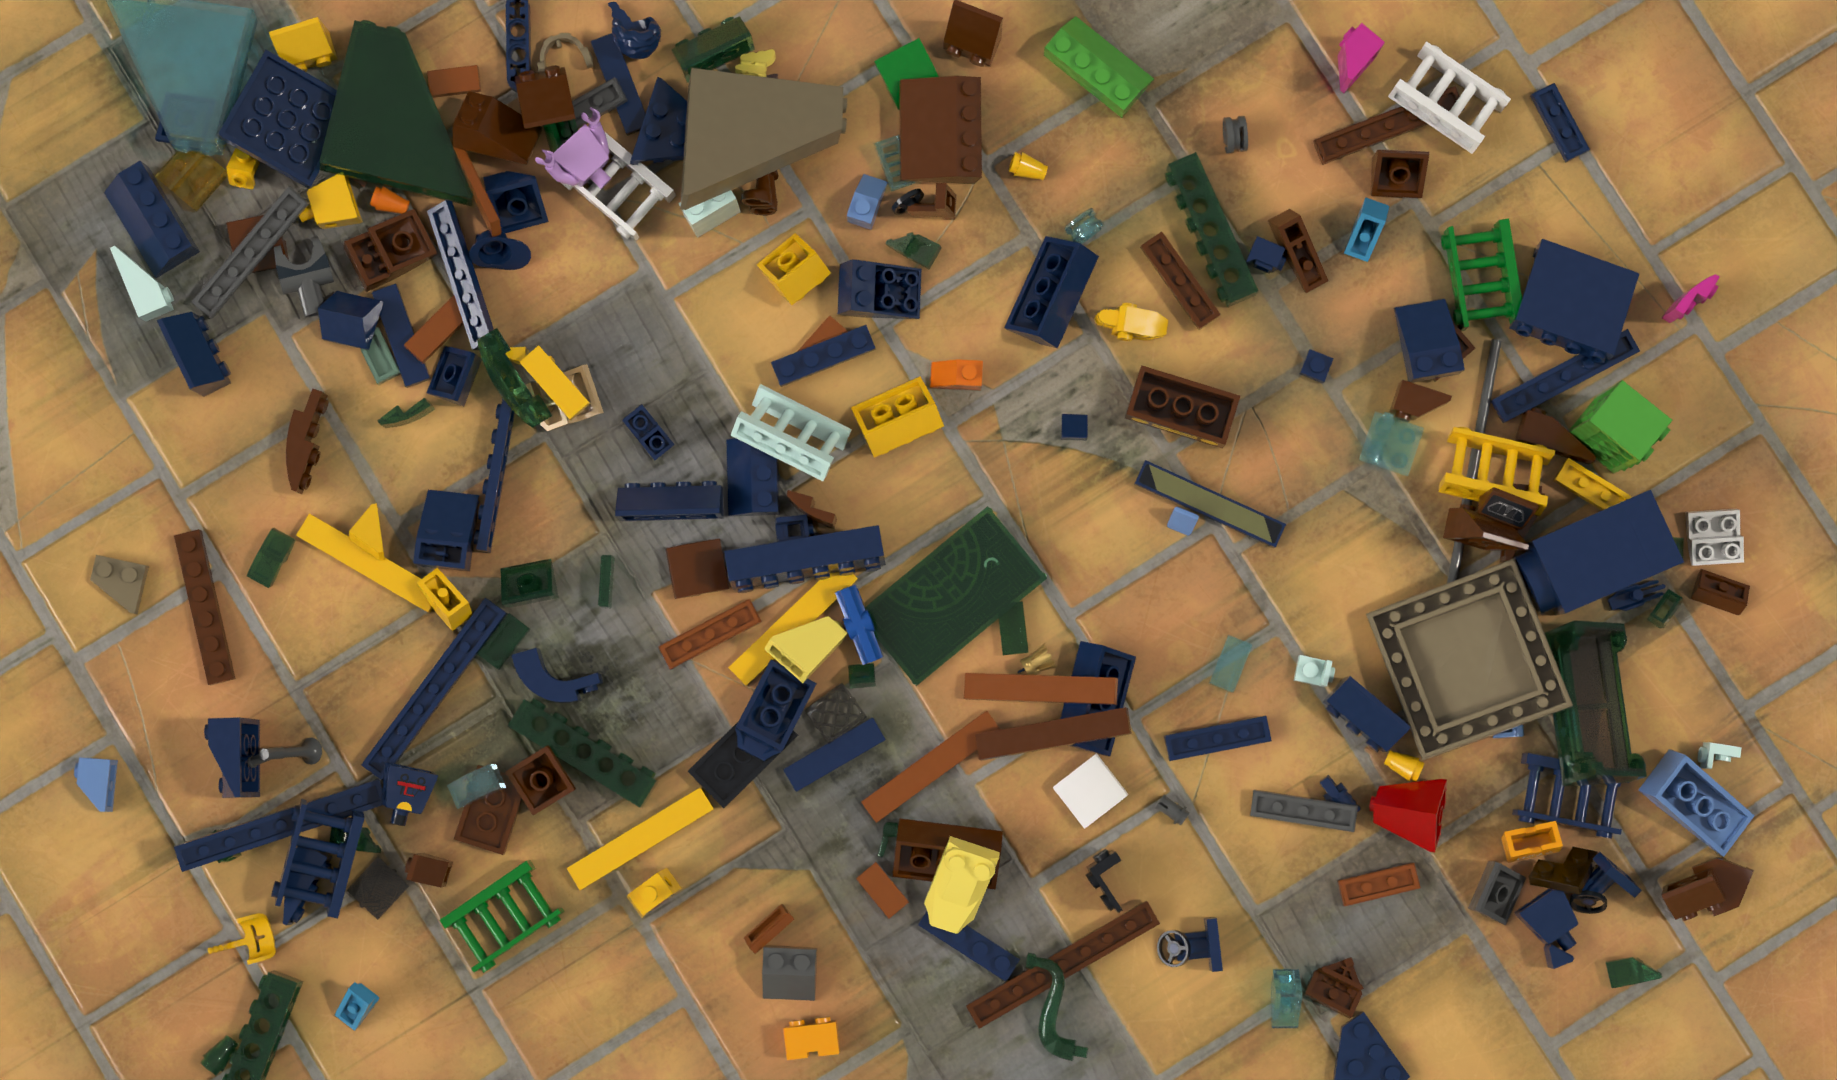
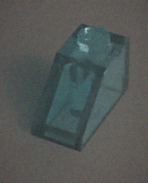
(476, 785)
(1285, 998)

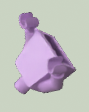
(580, 156)

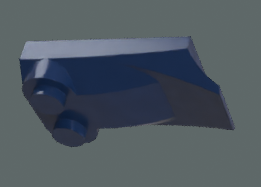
(772, 712)

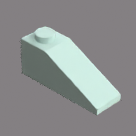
(146, 293)

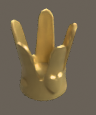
(1037, 661)

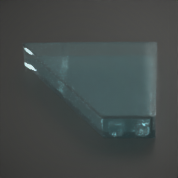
(189, 62)

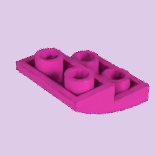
(1691, 298)

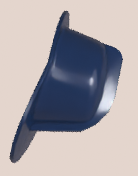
(499, 252)

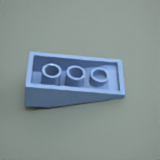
(1696, 801)

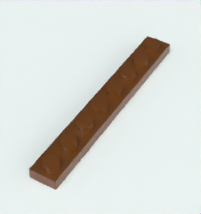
(1070, 959)

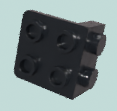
(1103, 861)

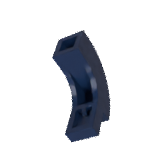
(535, 676)

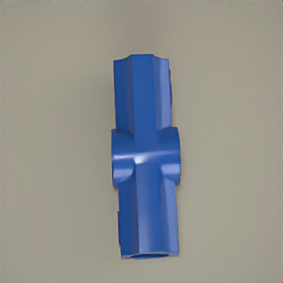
(859, 624)

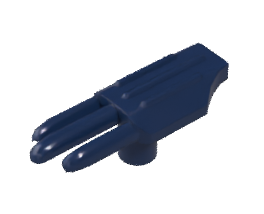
(1633, 597)

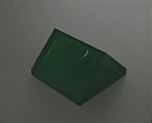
(528, 583)

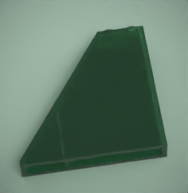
(387, 121)

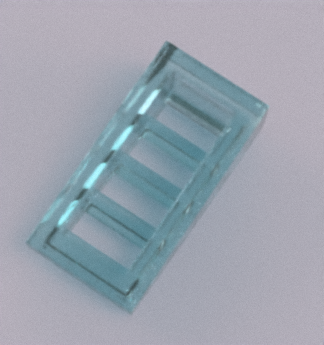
(885, 166)

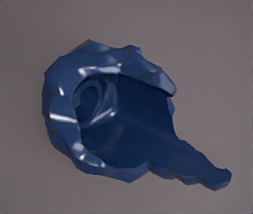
(635, 38)

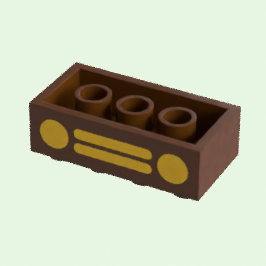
(1182, 407)

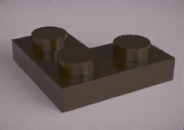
(1568, 876)

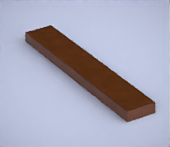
(1375, 130)
(1053, 734)

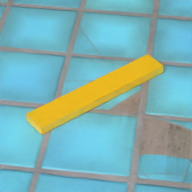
(382, 572)
(804, 611)
(640, 838)

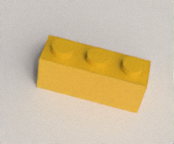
(897, 416)

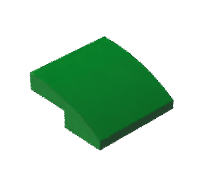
(904, 63)

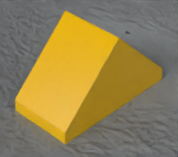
(367, 533)

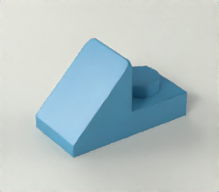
(356, 1005)

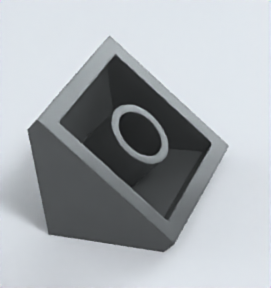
(1497, 892)

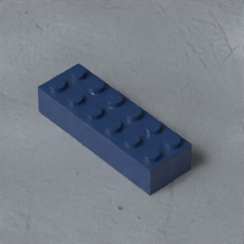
(805, 558)

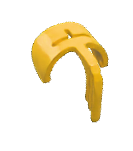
(266, 944)

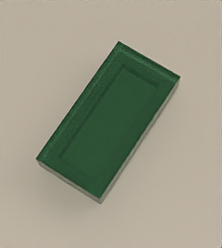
(606, 581)
(1013, 631)
(504, 641)

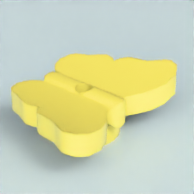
(755, 63)

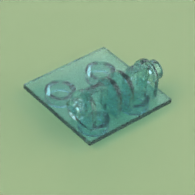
(1391, 443)

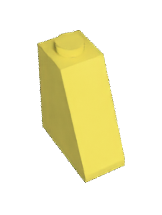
(806, 646)

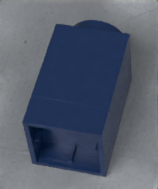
(1598, 555)

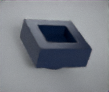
(1316, 366)

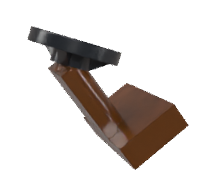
(943, 207)

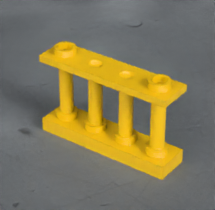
(1472, 489)

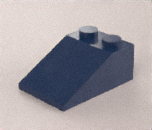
(1428, 341)

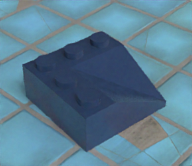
(232, 744)

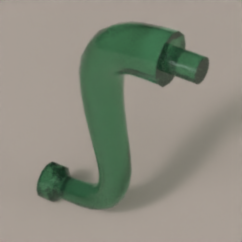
(1052, 1042)

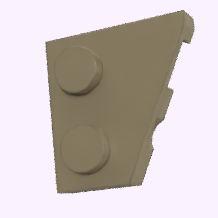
(120, 580)

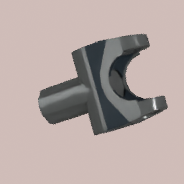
(305, 277)

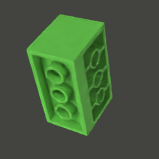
(1621, 427)

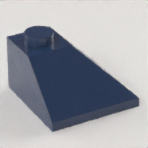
(515, 200)

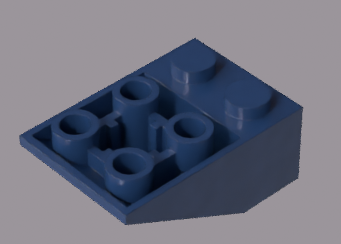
(879, 290)
(447, 531)

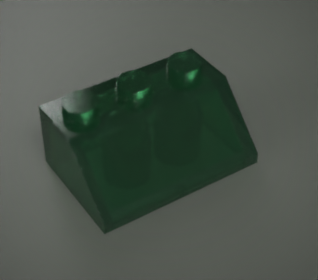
(714, 47)

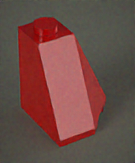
(1412, 810)

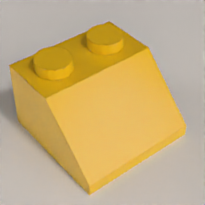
(304, 44)
(794, 269)

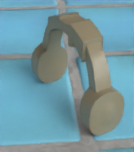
(563, 37)

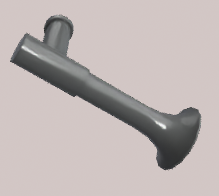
(309, 751)

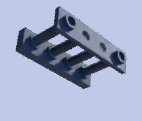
(1536, 764)
(338, 876)

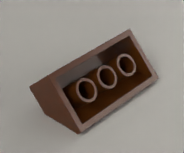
(923, 844)

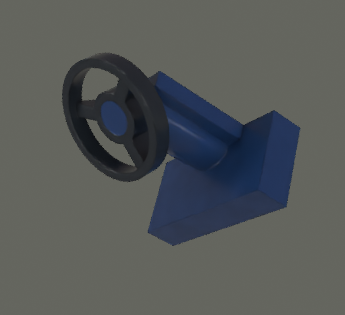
(1599, 882)
(1193, 946)

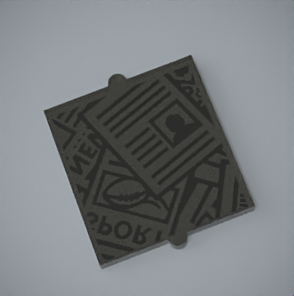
(378, 888)

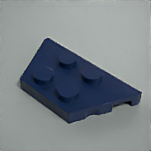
(663, 127)

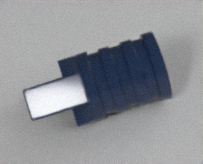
(1336, 792)

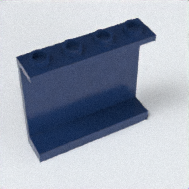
(1575, 301)

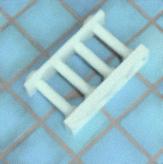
(783, 446)

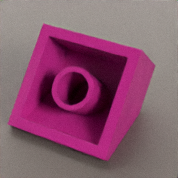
(1357, 52)

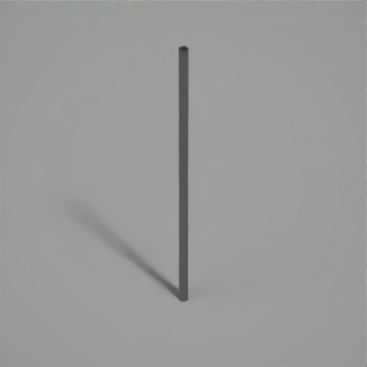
(1475, 453)

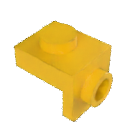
(242, 169)

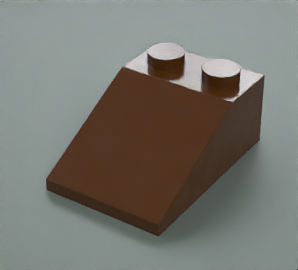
(972, 33)
(544, 97)
(493, 129)
(1473, 529)

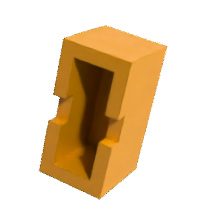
(1531, 841)
(812, 1037)

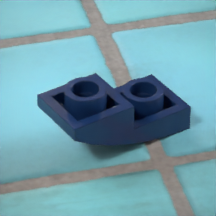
(648, 432)

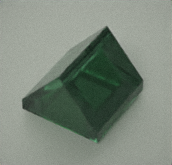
(862, 675)

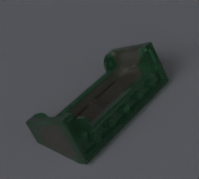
(1593, 732)

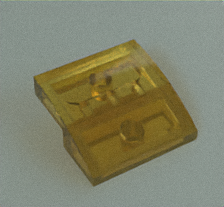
(192, 177)

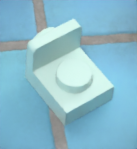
(1314, 671)
(1721, 753)

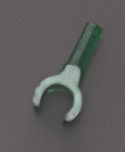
(889, 830)

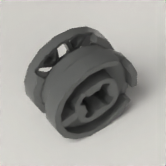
(1235, 134)

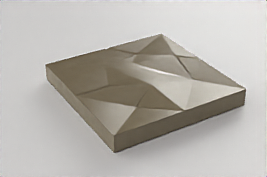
(1469, 660)

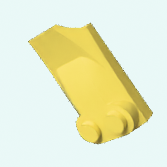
(959, 884)

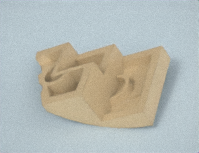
(583, 382)

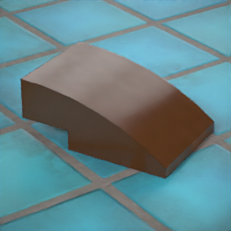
(389, 249)

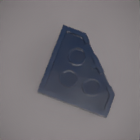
(1365, 1053)

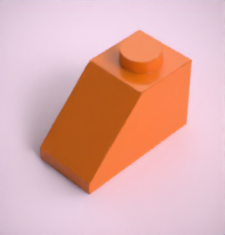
(957, 374)

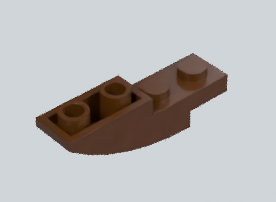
(300, 451)

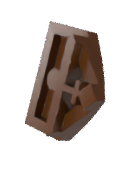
(1732, 878)
(1336, 987)

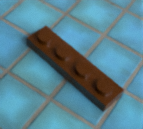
(1180, 280)

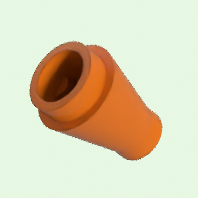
(388, 201)

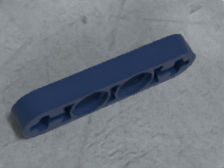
(514, 43)

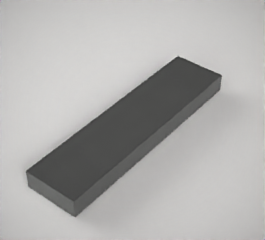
(1304, 810)

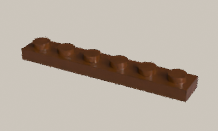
(204, 607)

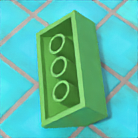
(1097, 66)

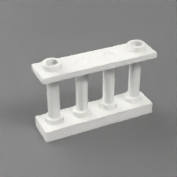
(1436, 116)
(639, 175)

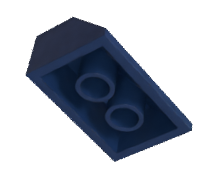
(195, 352)
(751, 480)
(1365, 715)

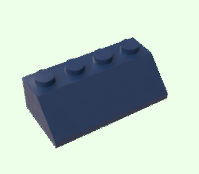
(150, 219)
(1051, 291)
(669, 503)
(1100, 661)

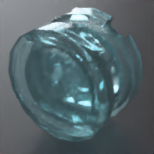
(1084, 226)

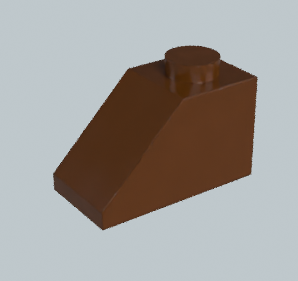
(1416, 400)

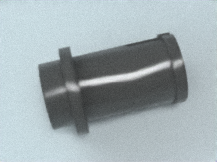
(1172, 810)

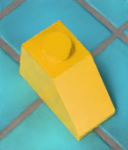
(445, 599)

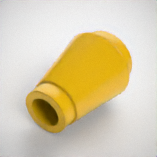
(1026, 166)
(1405, 765)

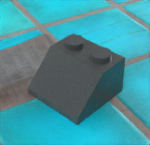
(789, 973)

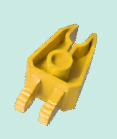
(1133, 322)

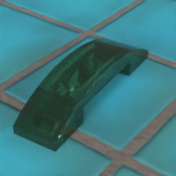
(508, 382)

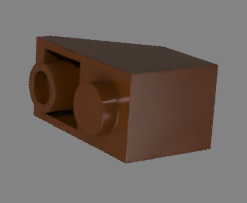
(428, 869)

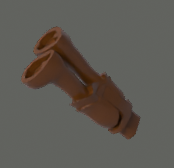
(763, 197)

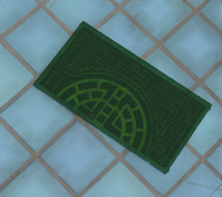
(953, 595)

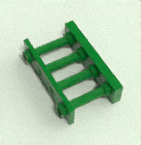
(1503, 259)
(479, 905)

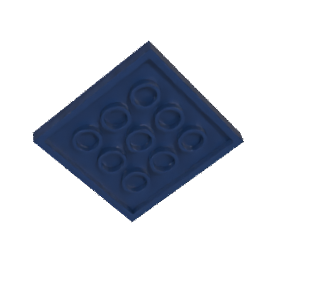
(282, 118)

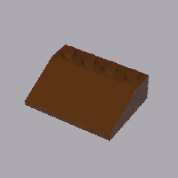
(941, 129)

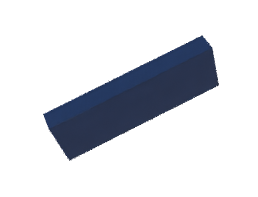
(1559, 122)

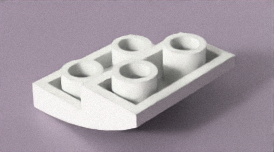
(1714, 537)
(1090, 790)

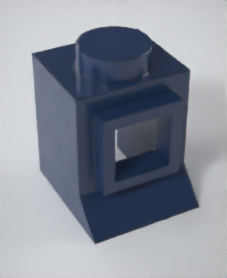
(1266, 256)
(781, 529)

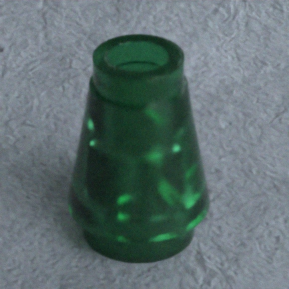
(219, 1055)

